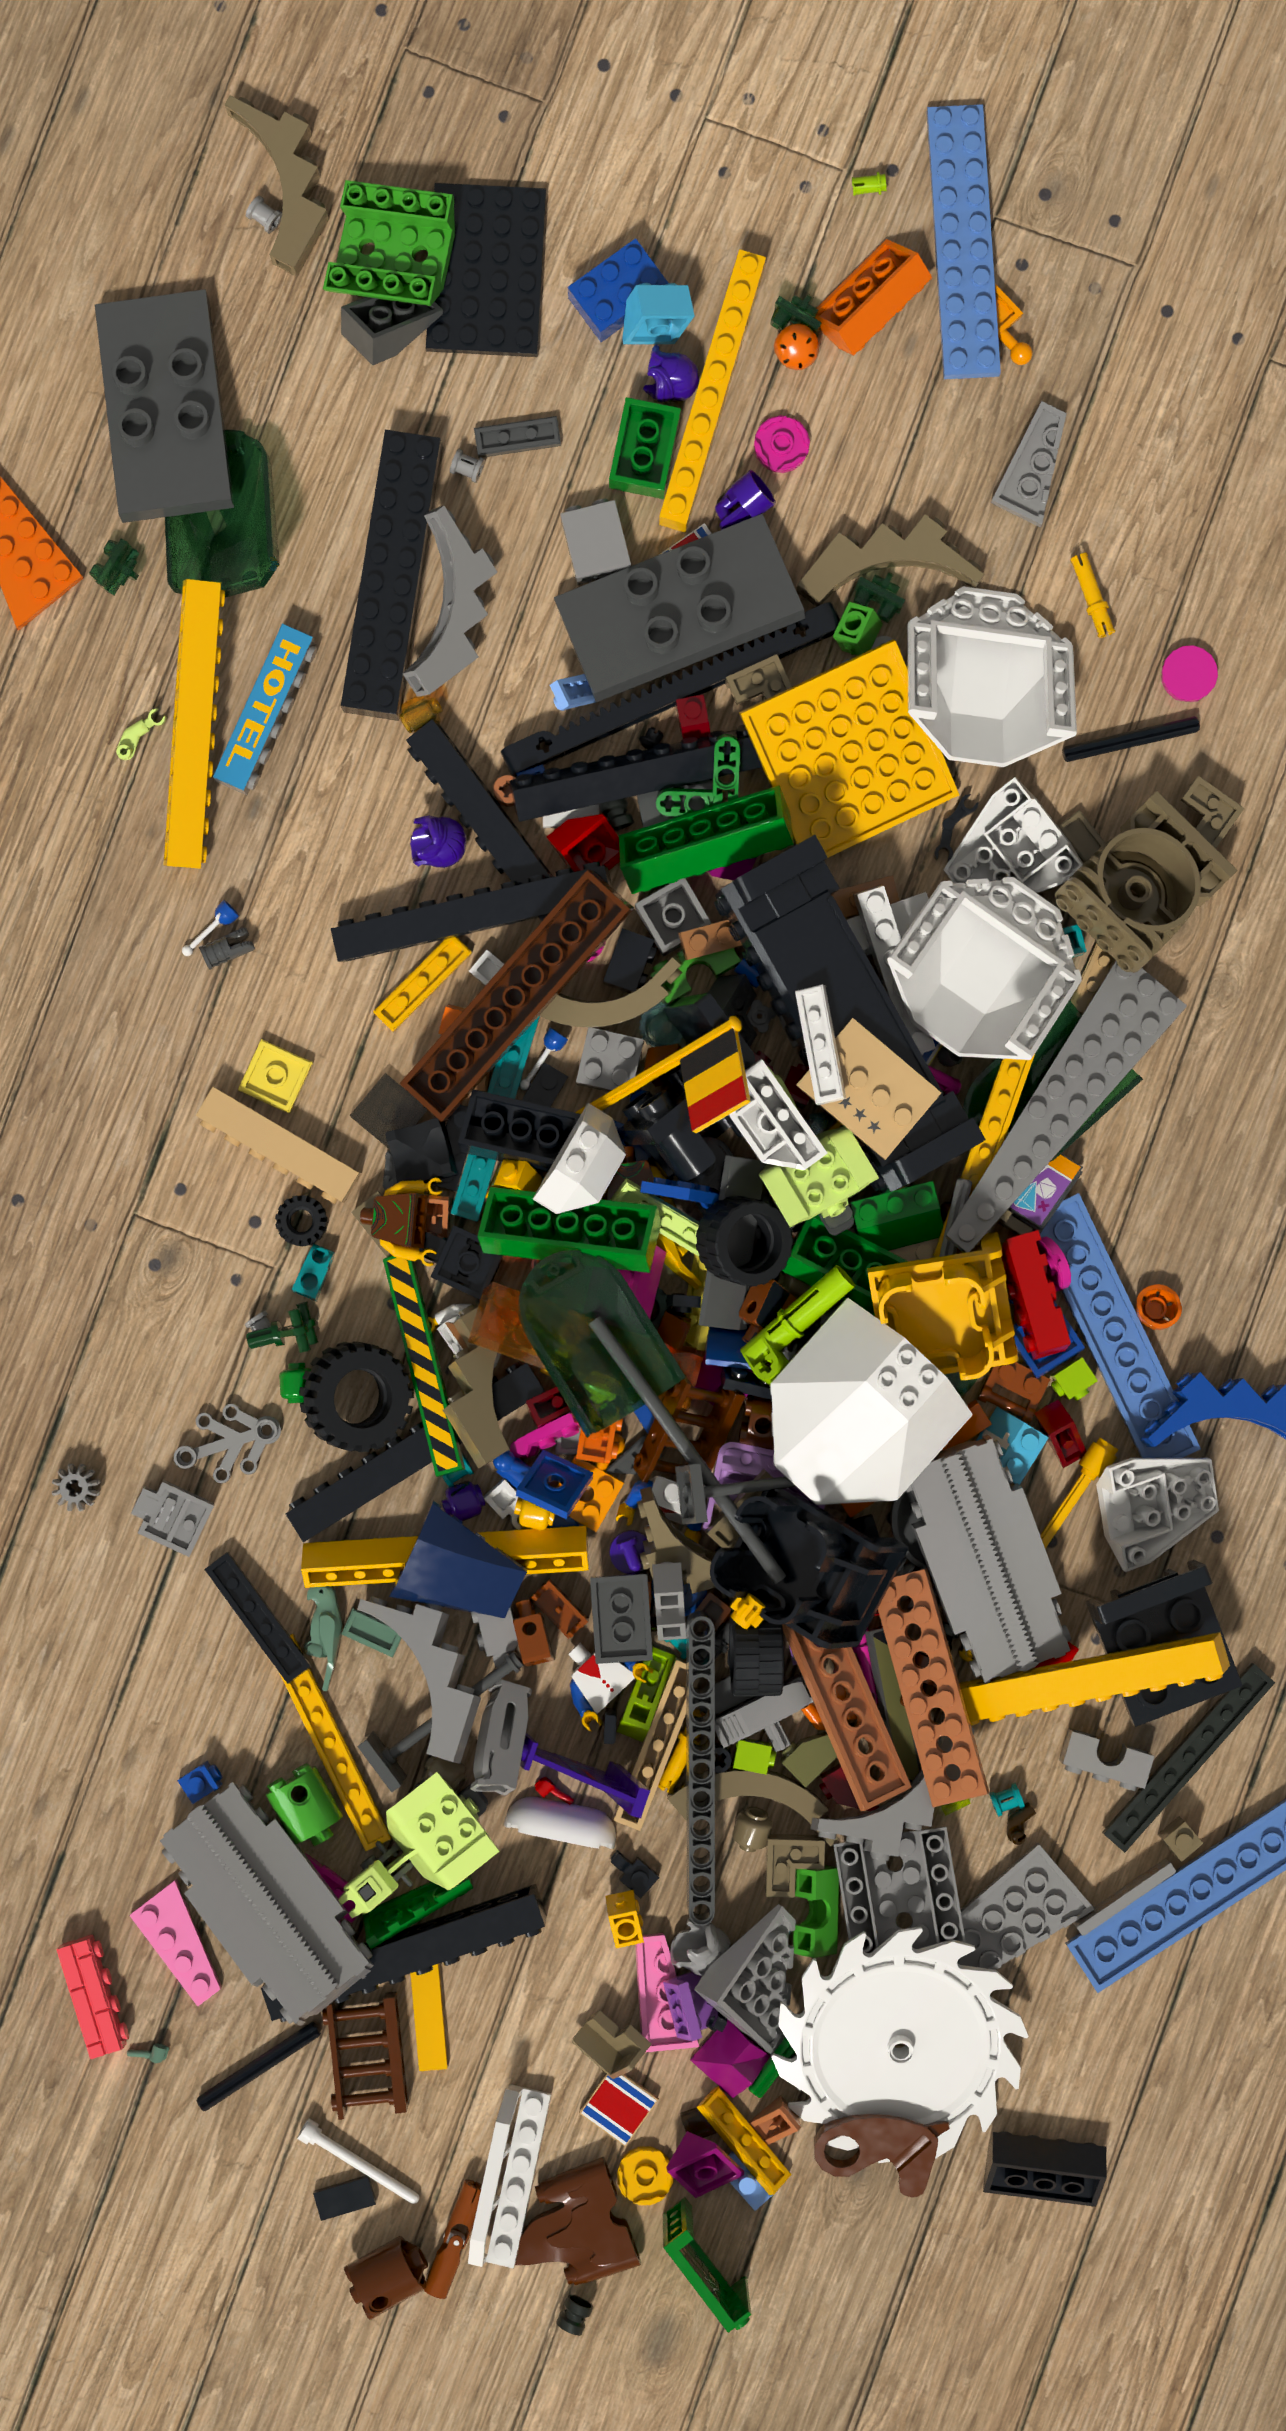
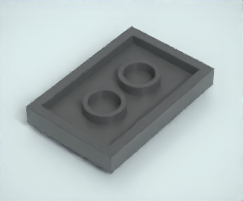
(621, 1618)

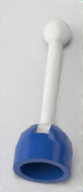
(224, 914)
(553, 1042)

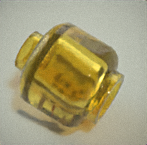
(419, 712)

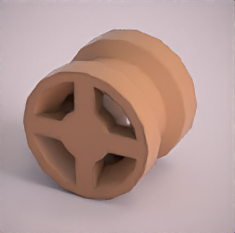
(504, 795)

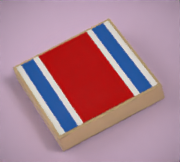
(619, 2107)

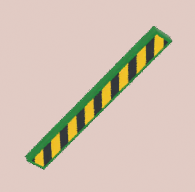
(423, 1365)

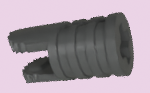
(221, 951)

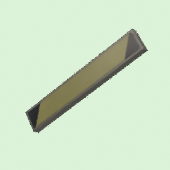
(889, 1704)

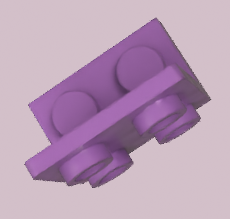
(686, 2006)

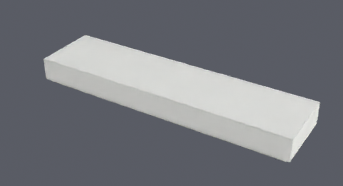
(820, 1044)

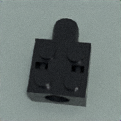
(461, 1261)

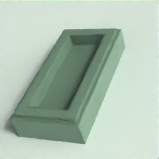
(371, 1632)

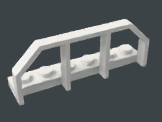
(517, 2178)

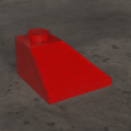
(586, 841)

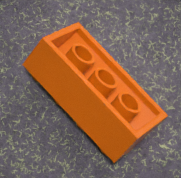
(872, 296)

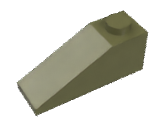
(809, 1756)

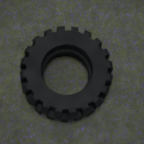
(391, 1404)

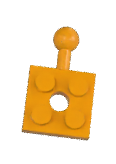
(1007, 315)
(605, 1488)

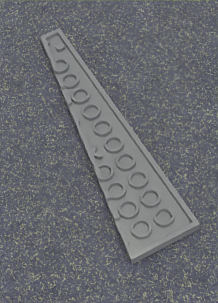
(1101, 1050)
(1020, 1910)

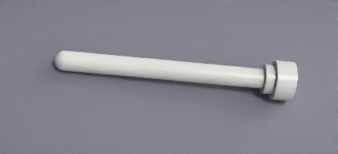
(312, 2134)

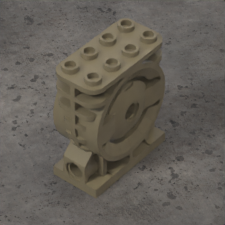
(1166, 865)

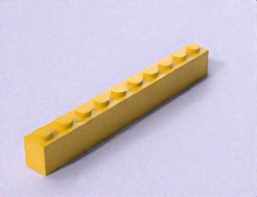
(712, 391)
(192, 723)
(383, 1558)
(1096, 1678)

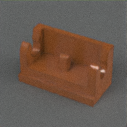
(559, 1608)

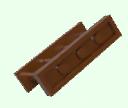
(712, 1438)
(392, 2067)

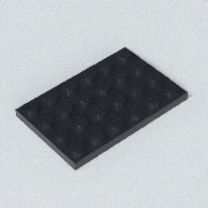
(492, 272)

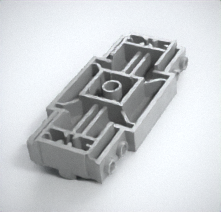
(987, 1560)
(266, 1904)

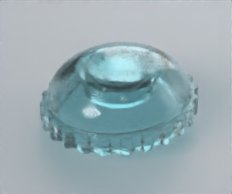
(658, 1028)

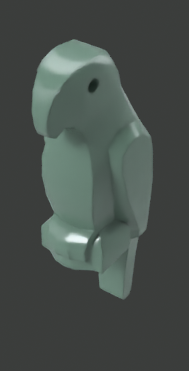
(325, 1628)

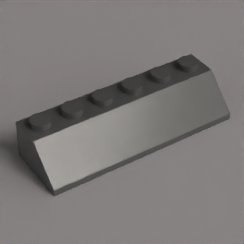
(721, 1297)

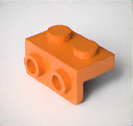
(600, 1446)

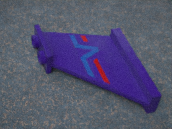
(615, 1782)

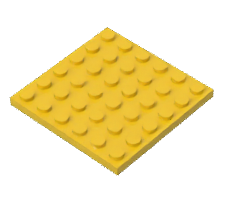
(849, 751)

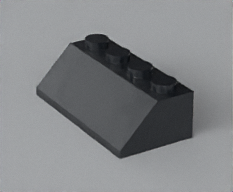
(514, 1130)
(1045, 2169)

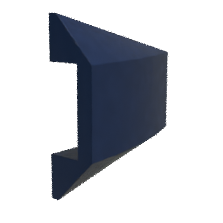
(458, 1569)

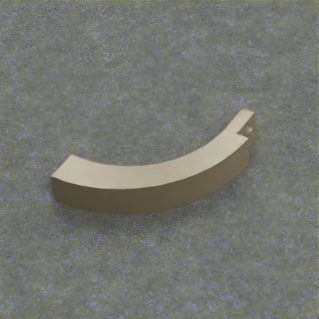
(605, 1013)
(771, 1786)

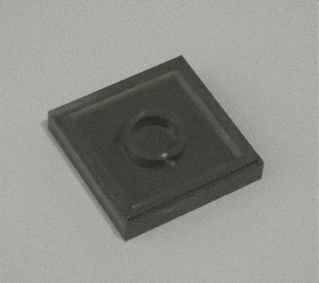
(387, 1109)

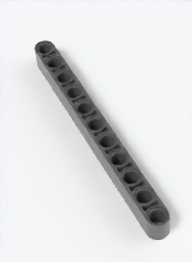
(704, 1781)

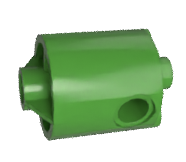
(310, 1815)

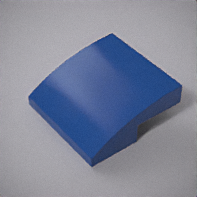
(724, 1348)

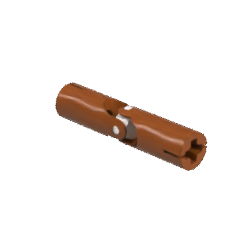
(448, 2255)

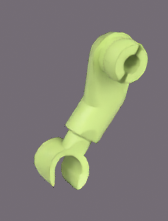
(132, 734)

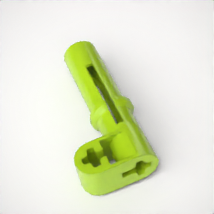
(791, 1323)

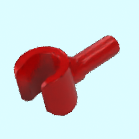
(545, 1786)

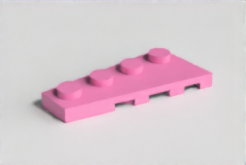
(172, 1933)
(654, 1968)

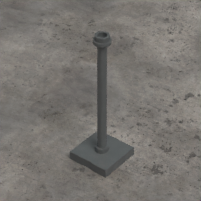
(693, 1492)
(385, 1759)

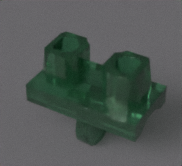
(786, 312)
(117, 568)
(889, 600)

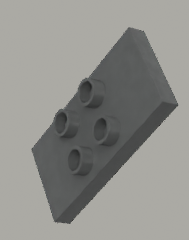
(164, 406)
(679, 607)

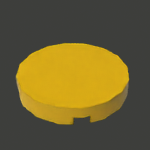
(644, 2175)

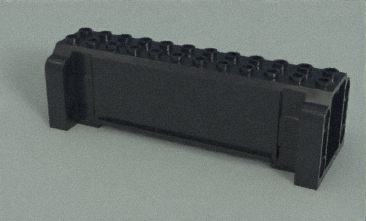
(802, 941)

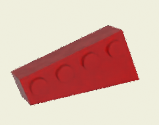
(1033, 1296)

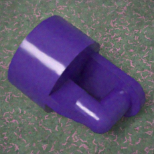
(751, 494)
(626, 1551)

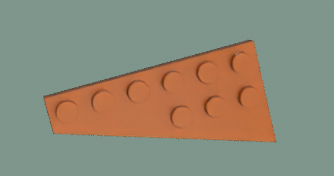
(31, 563)

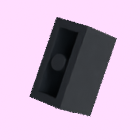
(629, 962)

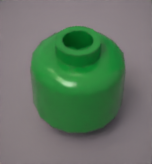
(291, 1381)

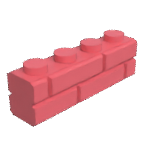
(92, 1996)

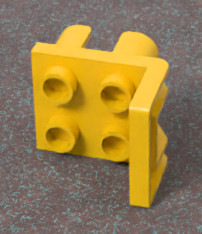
(950, 1308)

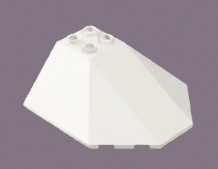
(989, 678)
(986, 968)
(860, 1411)

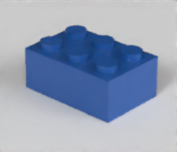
(603, 291)

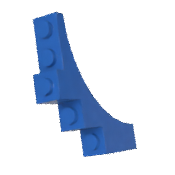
(1202, 1401)

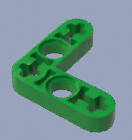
(710, 796)

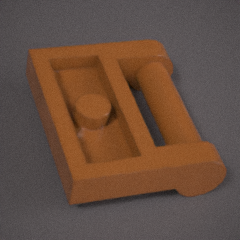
(1019, 1381)

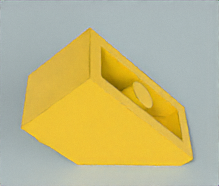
(516, 1176)

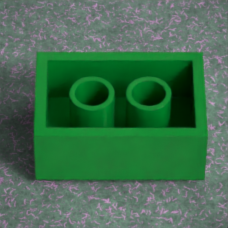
(644, 448)

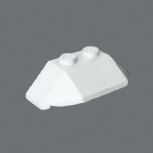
(774, 1124)
(583, 1164)

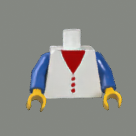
(668, 1500)
(598, 1684)

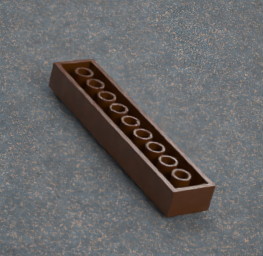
(517, 995)

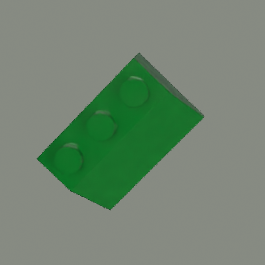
(899, 1217)

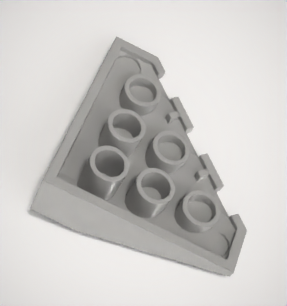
(751, 1979)

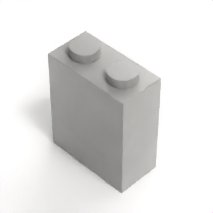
(595, 540)

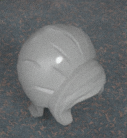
(698, 1947)

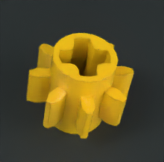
(747, 1611)

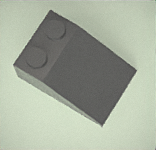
(384, 326)

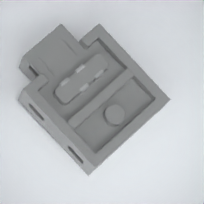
(172, 1516)

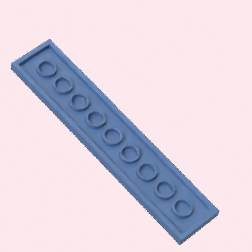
(963, 242)
(1114, 1331)
(1185, 1900)

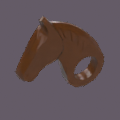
(881, 2137)

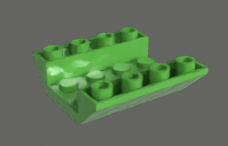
(399, 226)

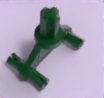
(301, 1327)

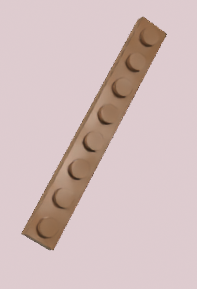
(716, 936)

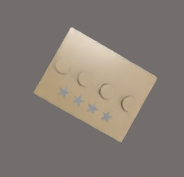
(880, 1089)

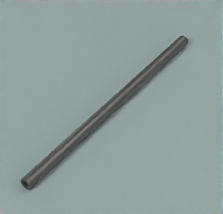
(684, 1446)

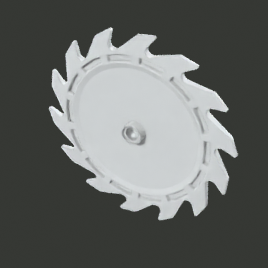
(894, 1998)

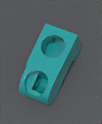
(313, 1272)

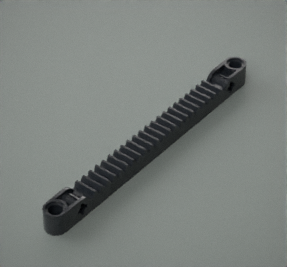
(525, 754)

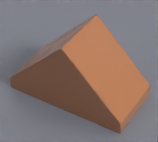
(438, 1215)
(775, 2121)

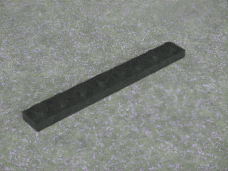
(1187, 1758)

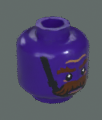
(463, 1501)

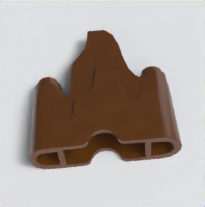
(580, 2228)

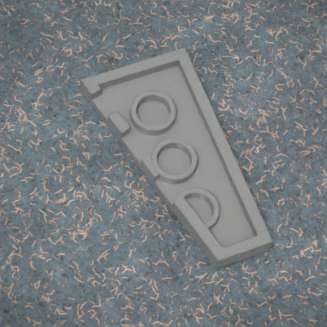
(1030, 473)

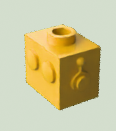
(625, 1918)

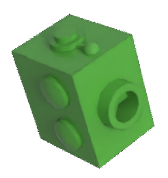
(857, 629)

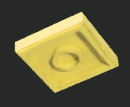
(275, 1076)

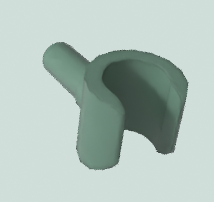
(157, 2055)

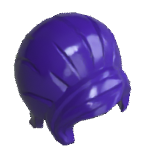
(674, 376)
(437, 842)

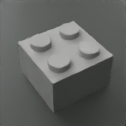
(671, 912)
(608, 1059)

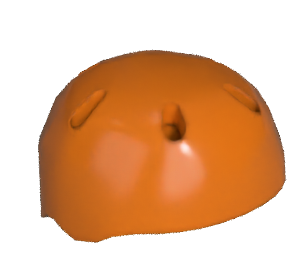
(796, 348)
(1154, 1308)

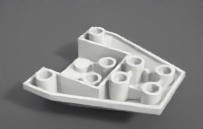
(1016, 841)
(1154, 1505)

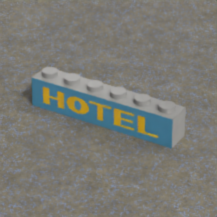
(265, 709)

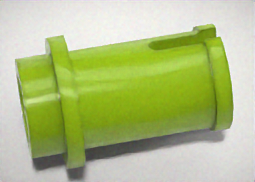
(870, 184)

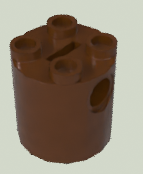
(752, 1433)
(387, 2276)

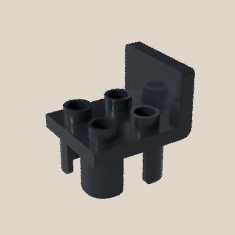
(662, 1120)
(829, 1567)
(1158, 1614)

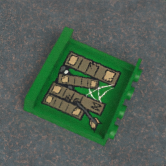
(726, 2302)

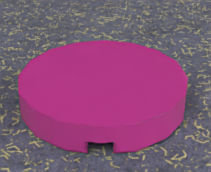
(781, 444)
(1189, 673)
(1058, 1267)

